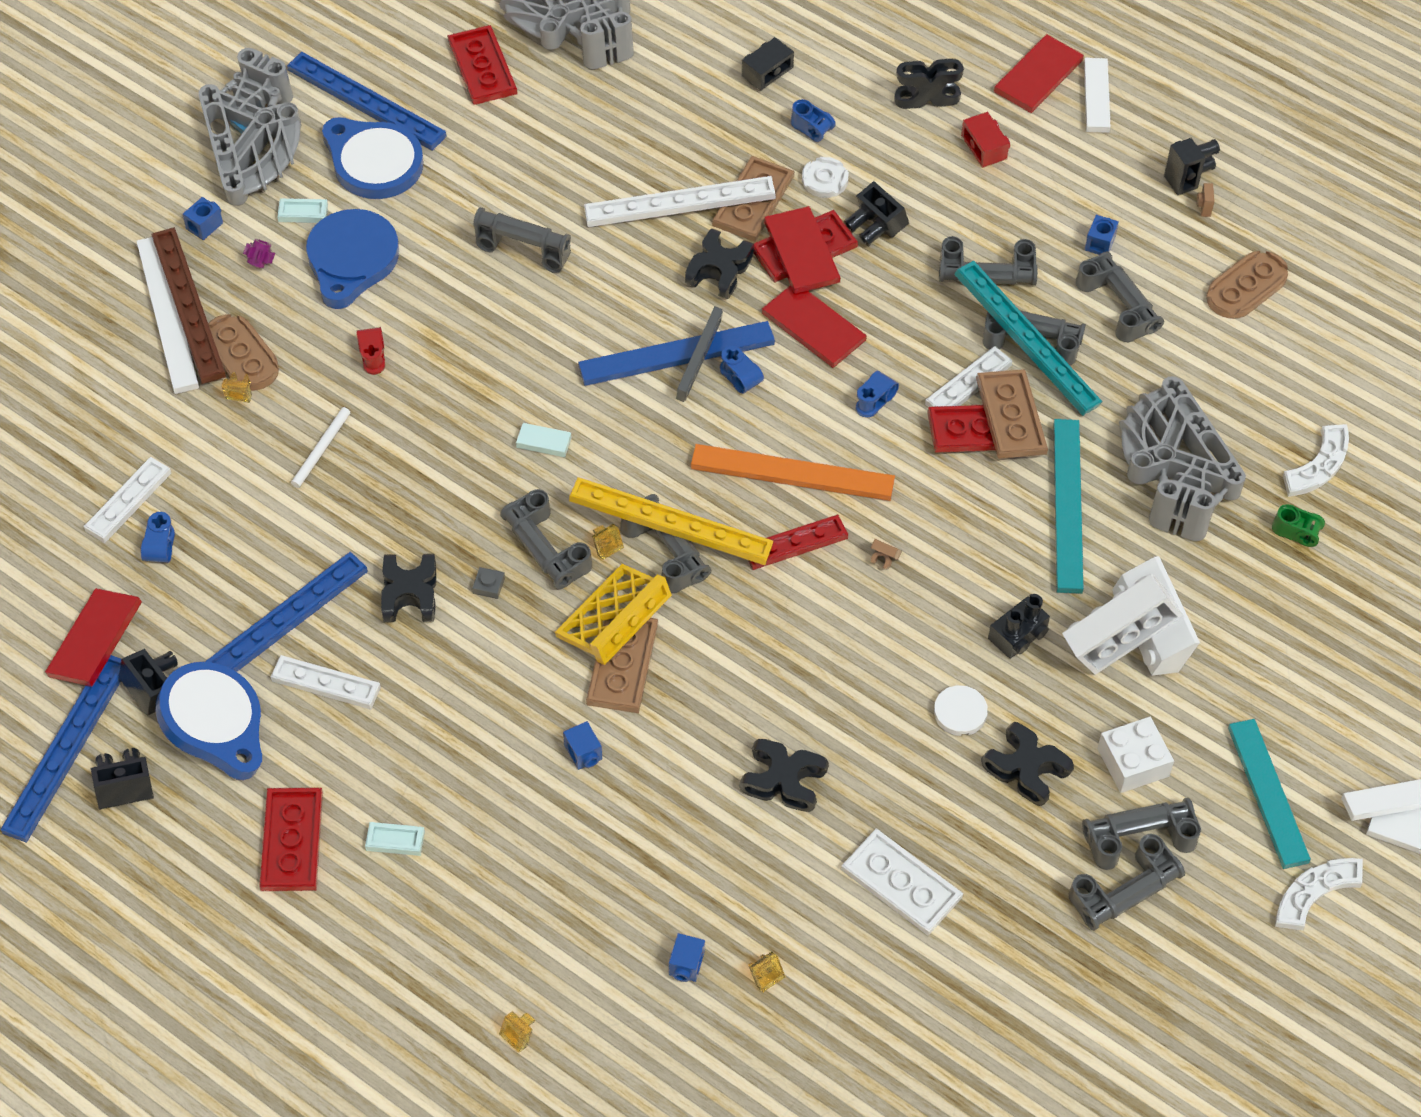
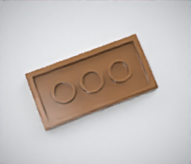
(748, 218)
(1011, 413)
(623, 678)

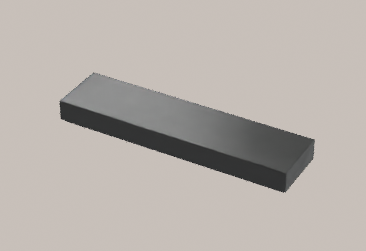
(699, 354)

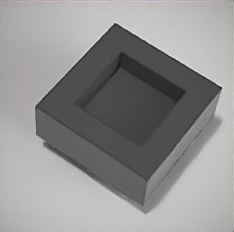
(488, 583)

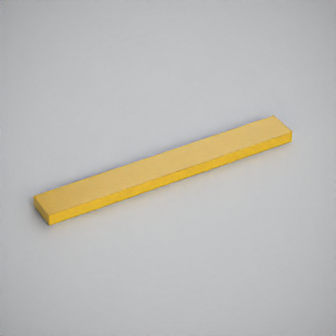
(671, 521)

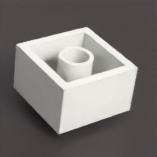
(1135, 754)

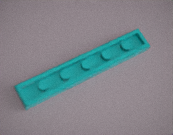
(1269, 794)

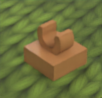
(886, 551)

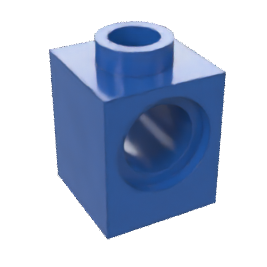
(203, 218)
(1101, 235)
(583, 745)
(686, 958)

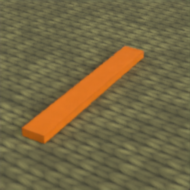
(793, 472)

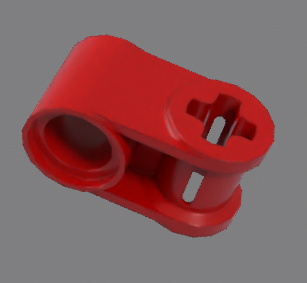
(372, 349)

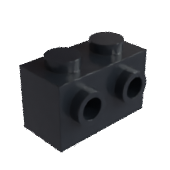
(767, 63)

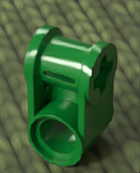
(1298, 525)

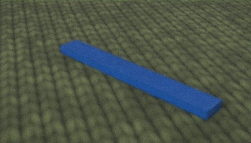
(365, 99)
(672, 353)
(290, 613)
(62, 753)

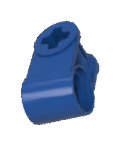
(810, 120)
(740, 369)
(875, 394)
(158, 539)

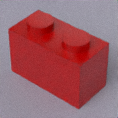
(985, 139)

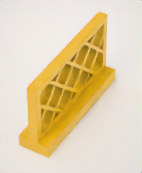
(626, 620)

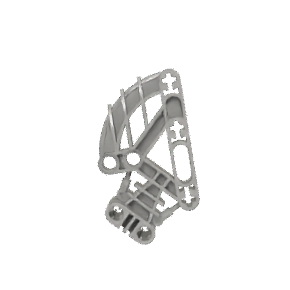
(602, 24)
(257, 84)
(1194, 474)

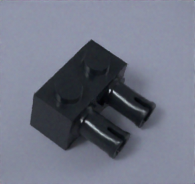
(1188, 162)
(882, 209)
(1020, 626)
(145, 676)
(121, 781)

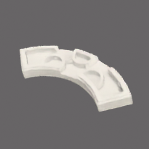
(1324, 466)
(1313, 885)

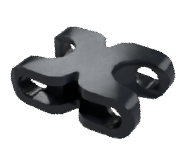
(928, 83)
(719, 263)
(408, 588)
(1027, 763)
(784, 775)

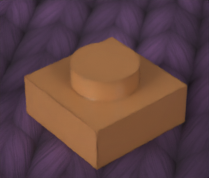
(1206, 200)

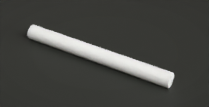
(320, 447)

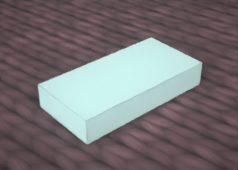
(302, 210)
(543, 440)
(395, 838)

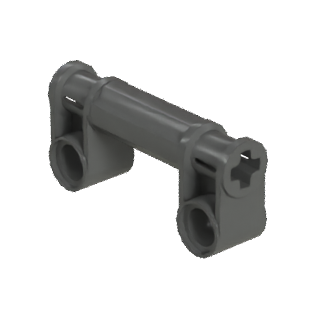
(492, 227)
(1021, 270)
(1140, 316)
(1067, 334)
(686, 565)
(560, 566)
(1105, 832)
(1158, 871)

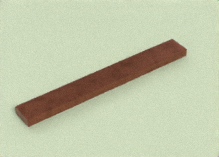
(188, 305)

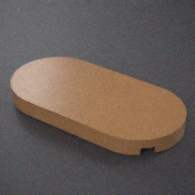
(1247, 284)
(244, 351)

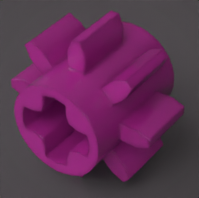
(259, 253)

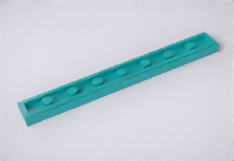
(1028, 338)
(1068, 507)

